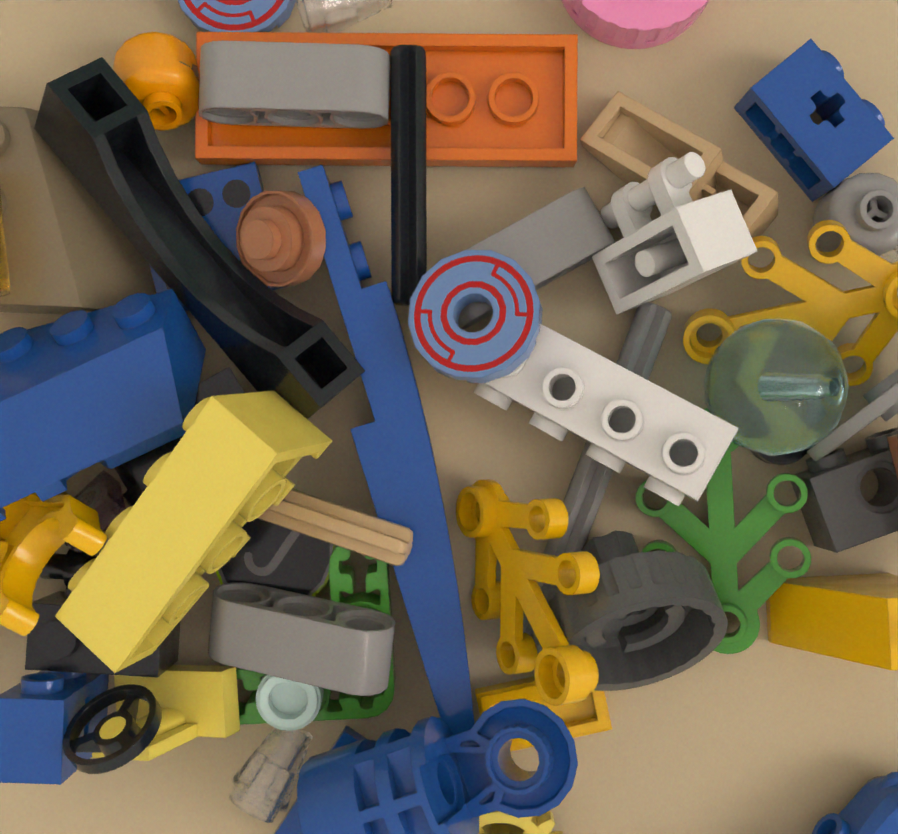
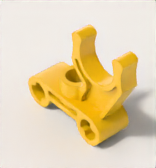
(27, 543)

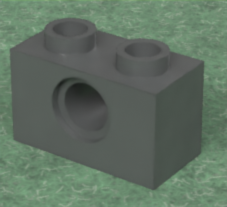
(835, 507)

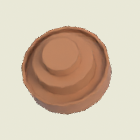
(281, 238)

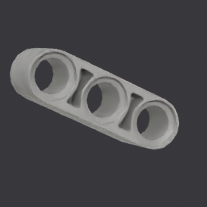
(294, 84)
(546, 244)
(301, 638)

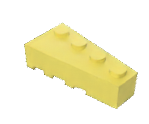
(187, 522)

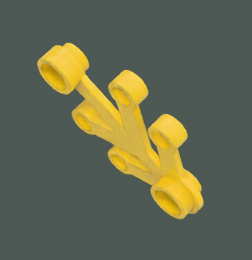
(822, 303)
(485, 513)

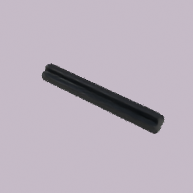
(408, 171)

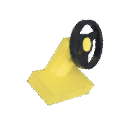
(154, 716)

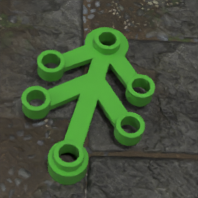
(727, 544)

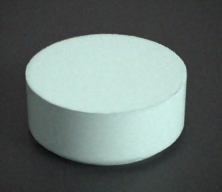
(287, 703)

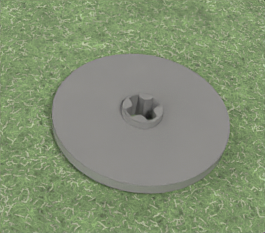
(882, 402)

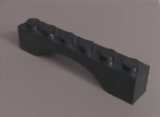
(117, 158)

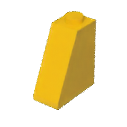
(838, 617)

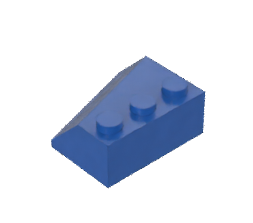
(93, 391)

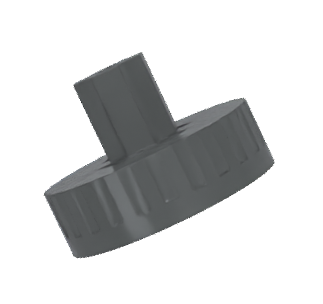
(646, 615)

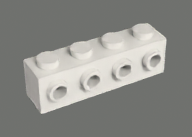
(617, 414)

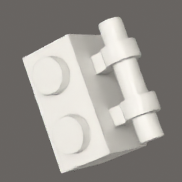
(678, 246)

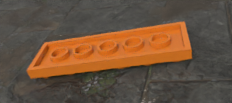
(486, 106)

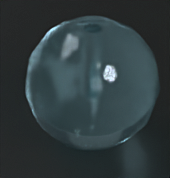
(777, 385)

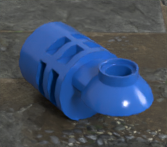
(438, 778)

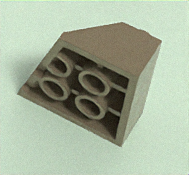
(57, 237)

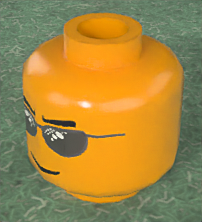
(161, 76)

